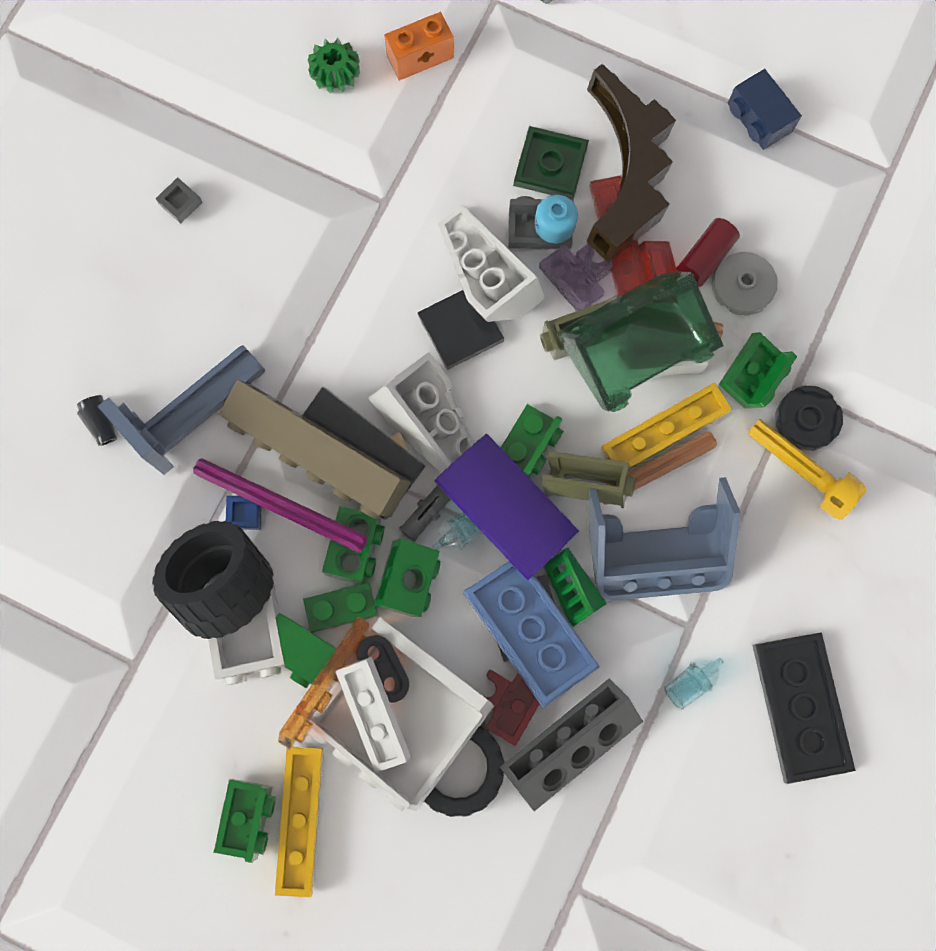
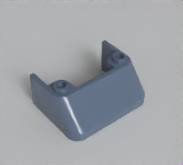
(665, 559)

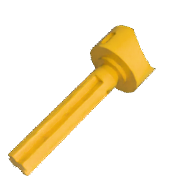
(839, 495)

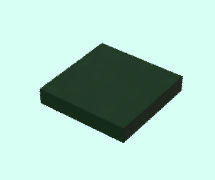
(550, 162)

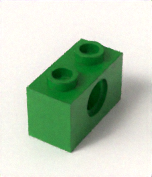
(393, 592)

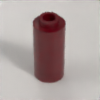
(709, 250)

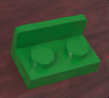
(531, 438)

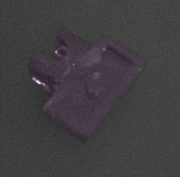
(576, 275)

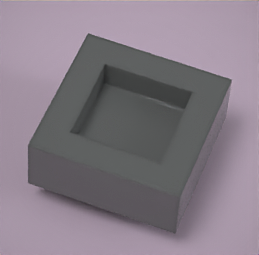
(179, 200)

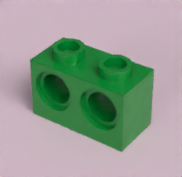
(337, 553)

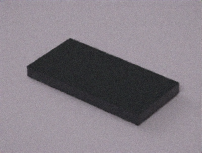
(349, 425)
(803, 708)

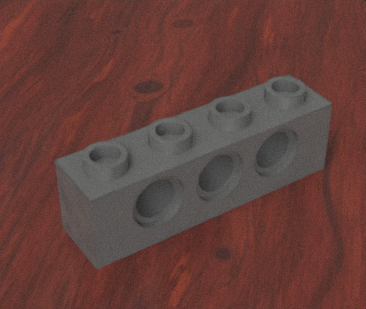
(572, 744)

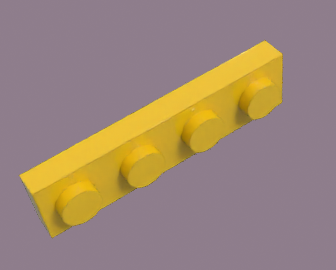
(668, 427)
(299, 822)

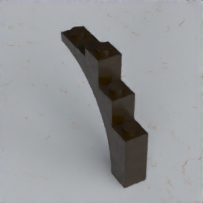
(644, 164)

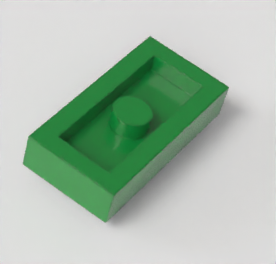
(340, 607)

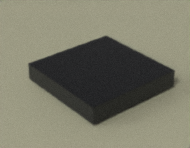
(458, 330)

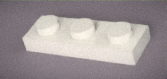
(373, 714)

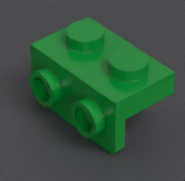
(757, 372)
(244, 820)

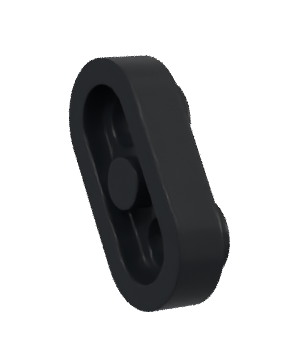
(386, 664)

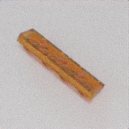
(318, 694)

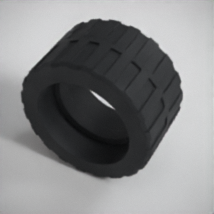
(227, 601)

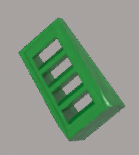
(588, 598)

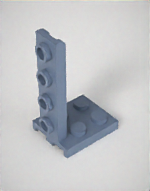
(185, 412)

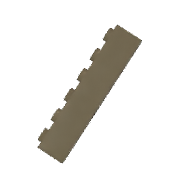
(314, 449)

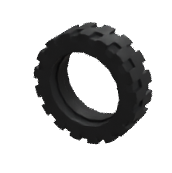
(486, 792)

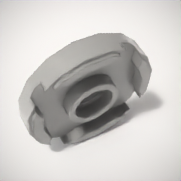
(737, 296)

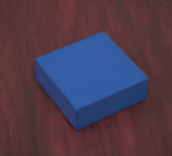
(243, 513)

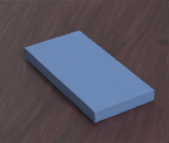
(531, 632)

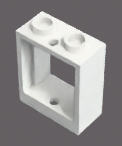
(266, 667)

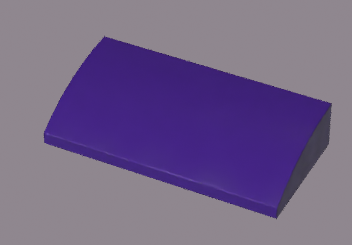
(506, 506)

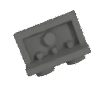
(522, 227)

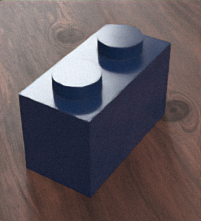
(763, 109)

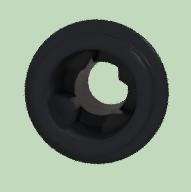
(96, 421)

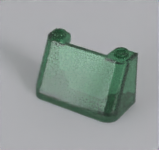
(640, 337)

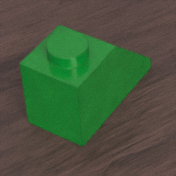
(302, 651)

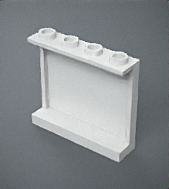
(433, 718)

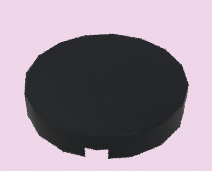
(809, 417)

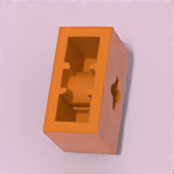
(419, 45)

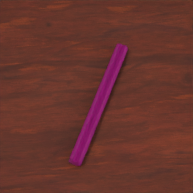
(281, 505)

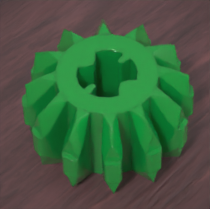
(334, 65)

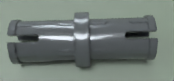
(413, 527)

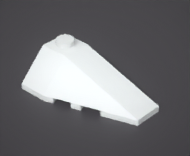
(489, 272)
(424, 412)

